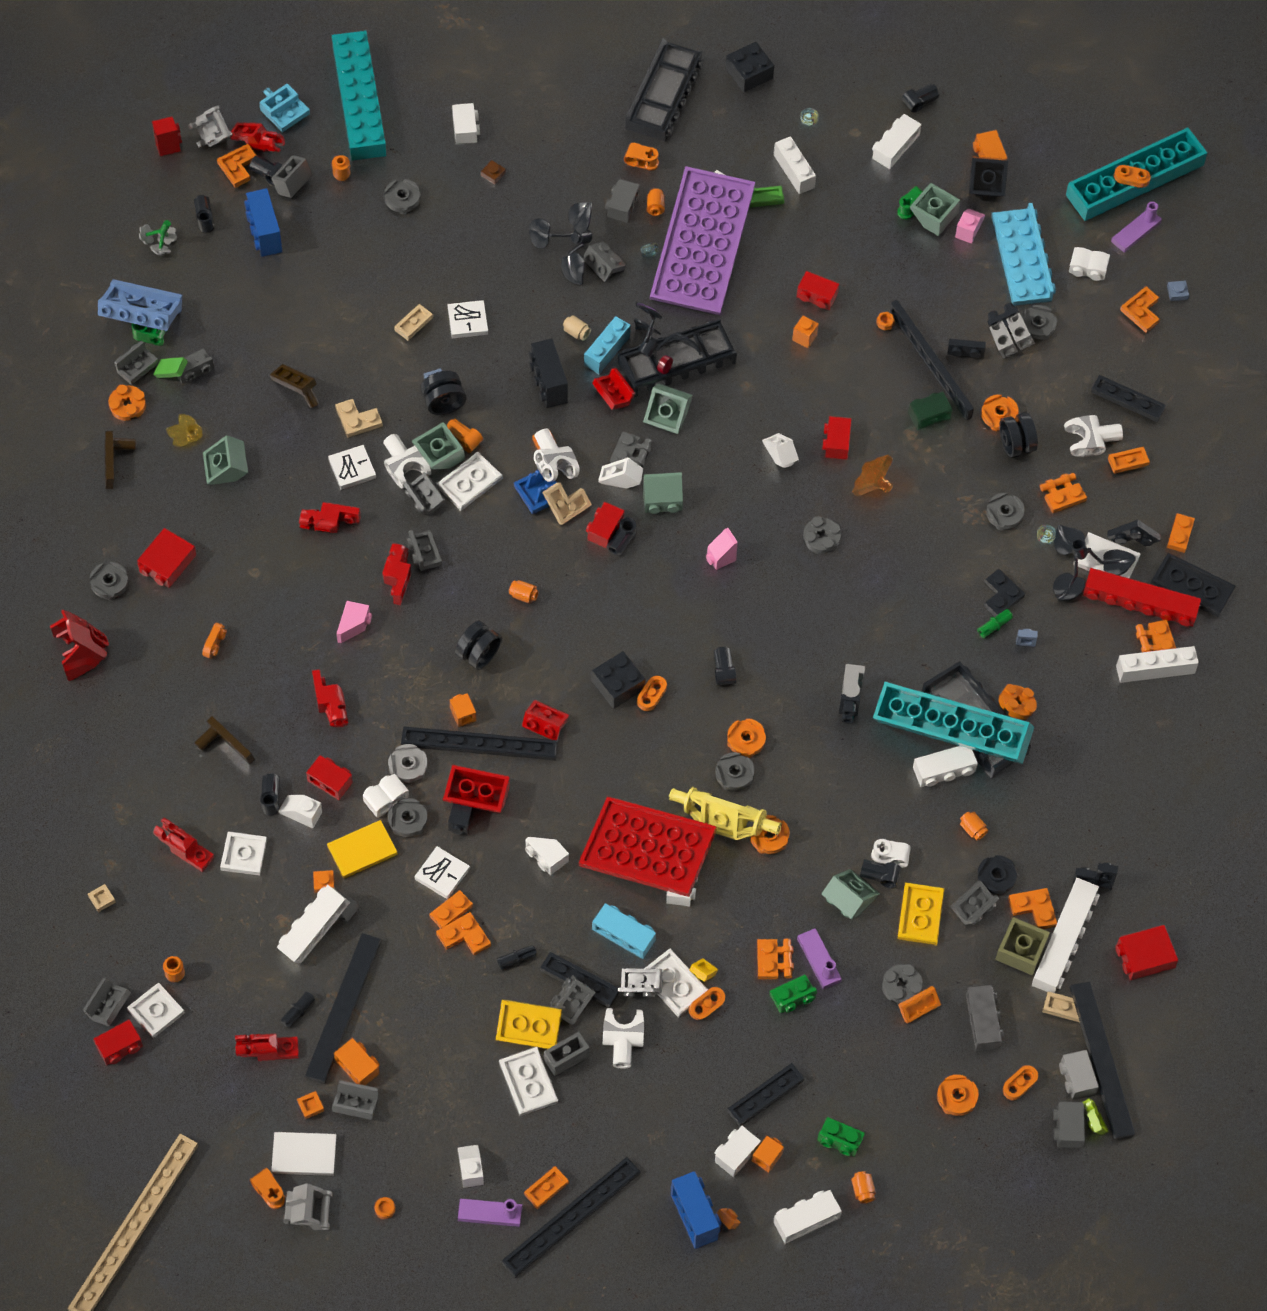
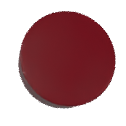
(665, 364)

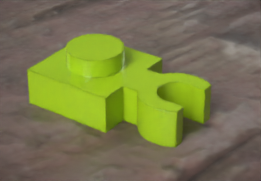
(1096, 1120)

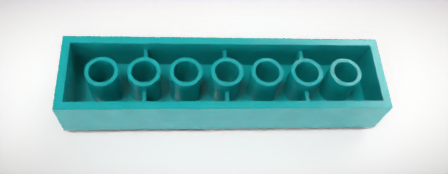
(359, 95)
(1163, 160)
(953, 722)

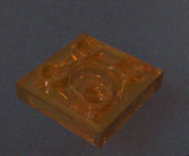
(873, 476)

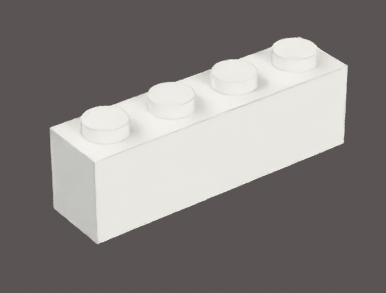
(1157, 664)
(313, 924)

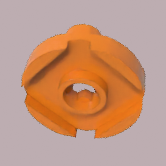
(125, 393)
(990, 408)
(1012, 695)
(745, 727)
(771, 845)
(957, 1106)

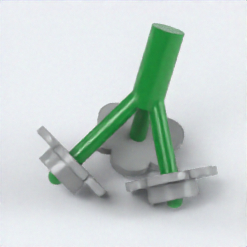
(166, 236)

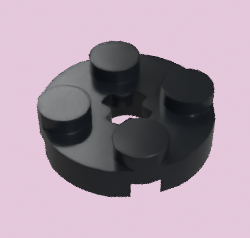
(997, 885)

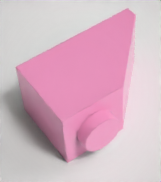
(969, 225)
(722, 550)
(353, 621)

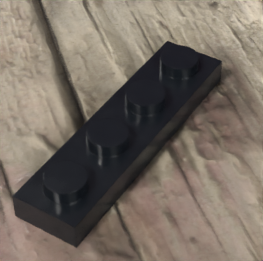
(1128, 398)
(562, 969)
(765, 1094)

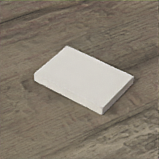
(469, 481)
(1099, 547)
(679, 984)
(528, 1081)
(304, 1153)

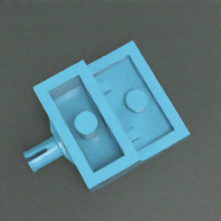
(283, 107)

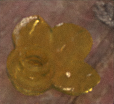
(182, 432)

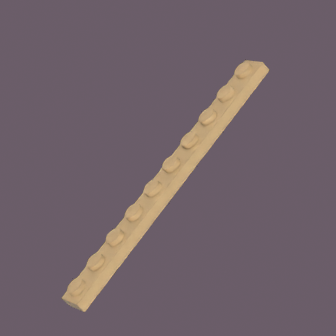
(134, 1225)

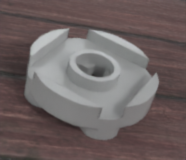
(415, 756)

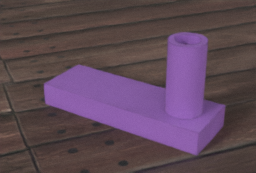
(1138, 228)
(819, 958)
(490, 1212)

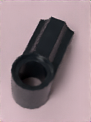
(916, 99)
(264, 168)
(204, 214)
(622, 537)
(724, 671)
(270, 793)
(887, 874)

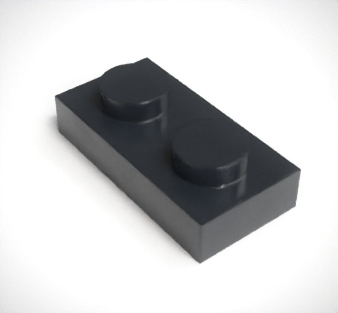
(966, 348)

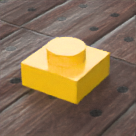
(703, 969)

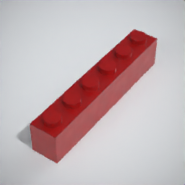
(1142, 597)

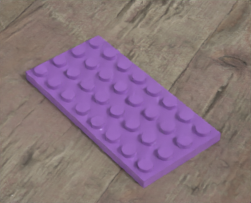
(702, 240)

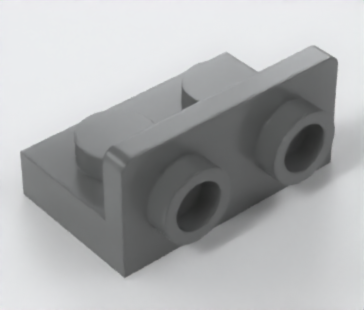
(197, 364)
(572, 999)

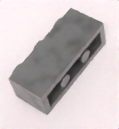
(984, 1017)

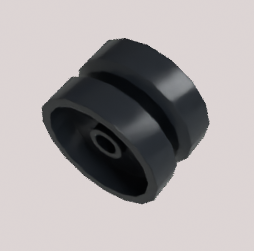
(443, 392)
(1018, 434)
(478, 645)

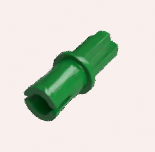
(995, 623)

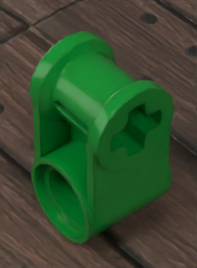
(906, 201)
(148, 334)

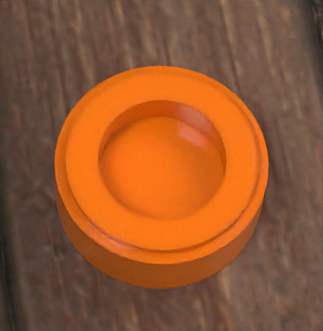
(384, 1208)

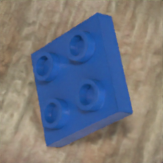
(531, 489)

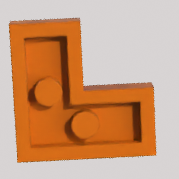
(234, 163)
(1138, 309)
(1034, 902)
(464, 929)

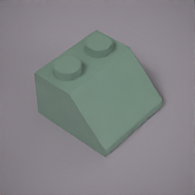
(935, 208)
(667, 408)
(439, 448)
(225, 461)
(663, 492)
(849, 893)

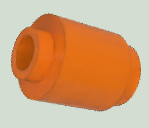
(341, 167)
(655, 202)
(523, 591)
(973, 825)
(173, 969)
(863, 1187)

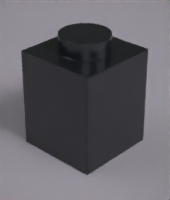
(460, 819)

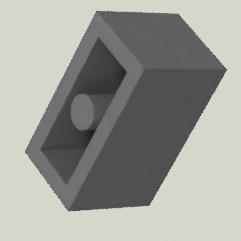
(291, 176)
(622, 200)
(566, 1053)
(1069, 1124)

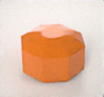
(885, 321)

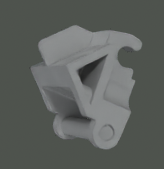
(211, 127)
(300, 1206)

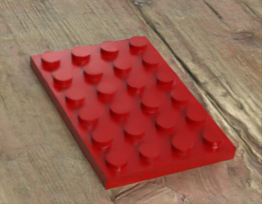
(648, 846)

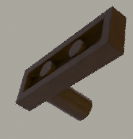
(297, 382)
(110, 445)
(217, 729)

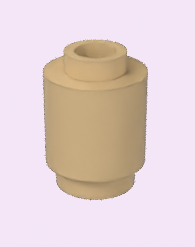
(576, 328)

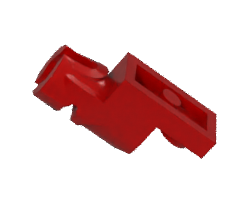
(257, 136)
(329, 517)
(397, 572)
(330, 700)
(183, 845)
(267, 1047)

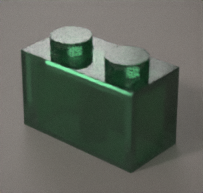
(929, 410)

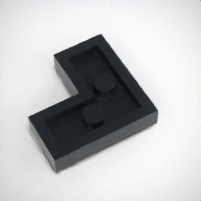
(1134, 530)
(1006, 593)
(1102, 877)

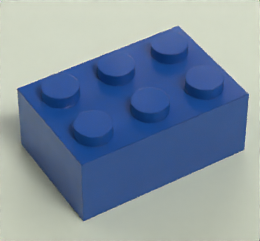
(263, 222)
(695, 1209)

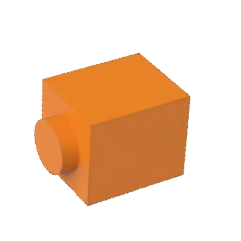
(805, 331)
(462, 709)
(768, 1153)

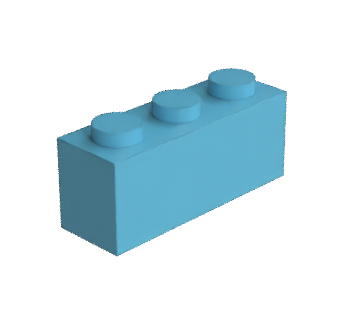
(607, 345)
(624, 930)

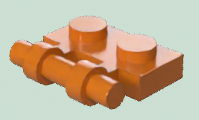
(1063, 498)
(1160, 636)
(768, 958)

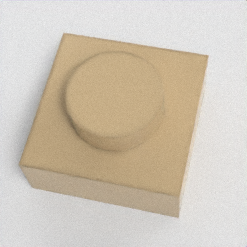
(101, 898)

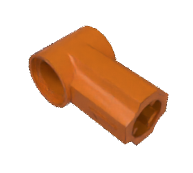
(468, 438)

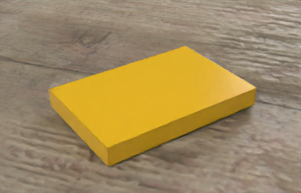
(362, 849)
(920, 913)
(528, 1024)

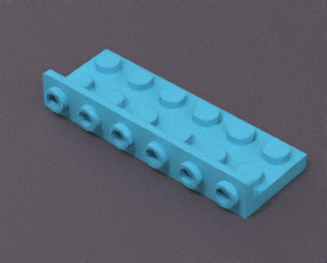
(1023, 256)

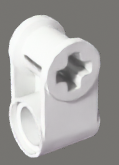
(892, 852)

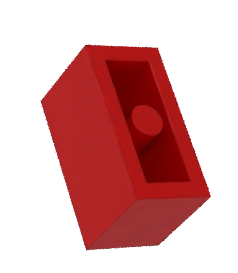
(167, 136)
(817, 290)
(837, 437)
(605, 524)
(329, 777)
(118, 1042)

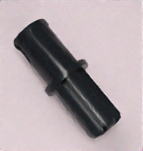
(516, 957)
(297, 1009)

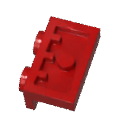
(544, 720)

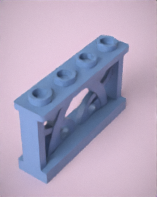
(161, 311)

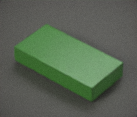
(767, 196)
(170, 367)

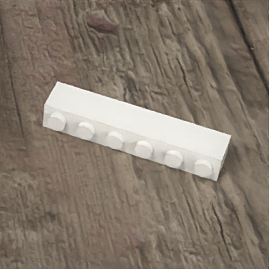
(1065, 936)

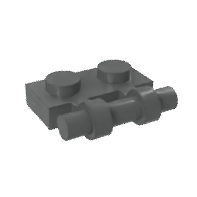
(628, 445)

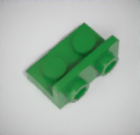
(793, 993)
(840, 1137)

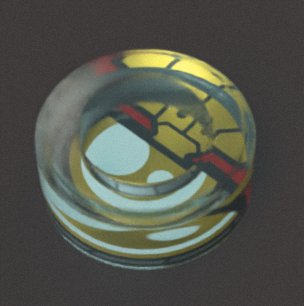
(809, 116)
(649, 250)
(1046, 534)

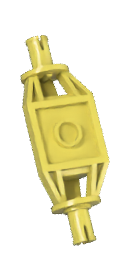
(725, 815)

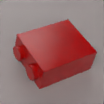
(166, 558)
(1146, 952)

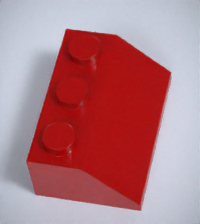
(477, 789)

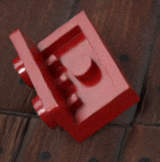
(614, 389)

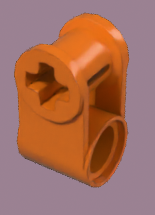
(640, 155)
(267, 1186)

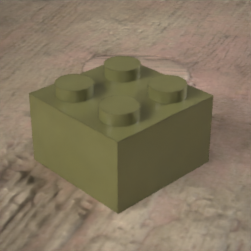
(1022, 946)

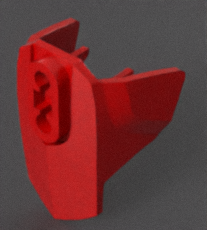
(88, 646)

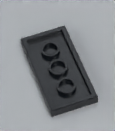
(1191, 580)

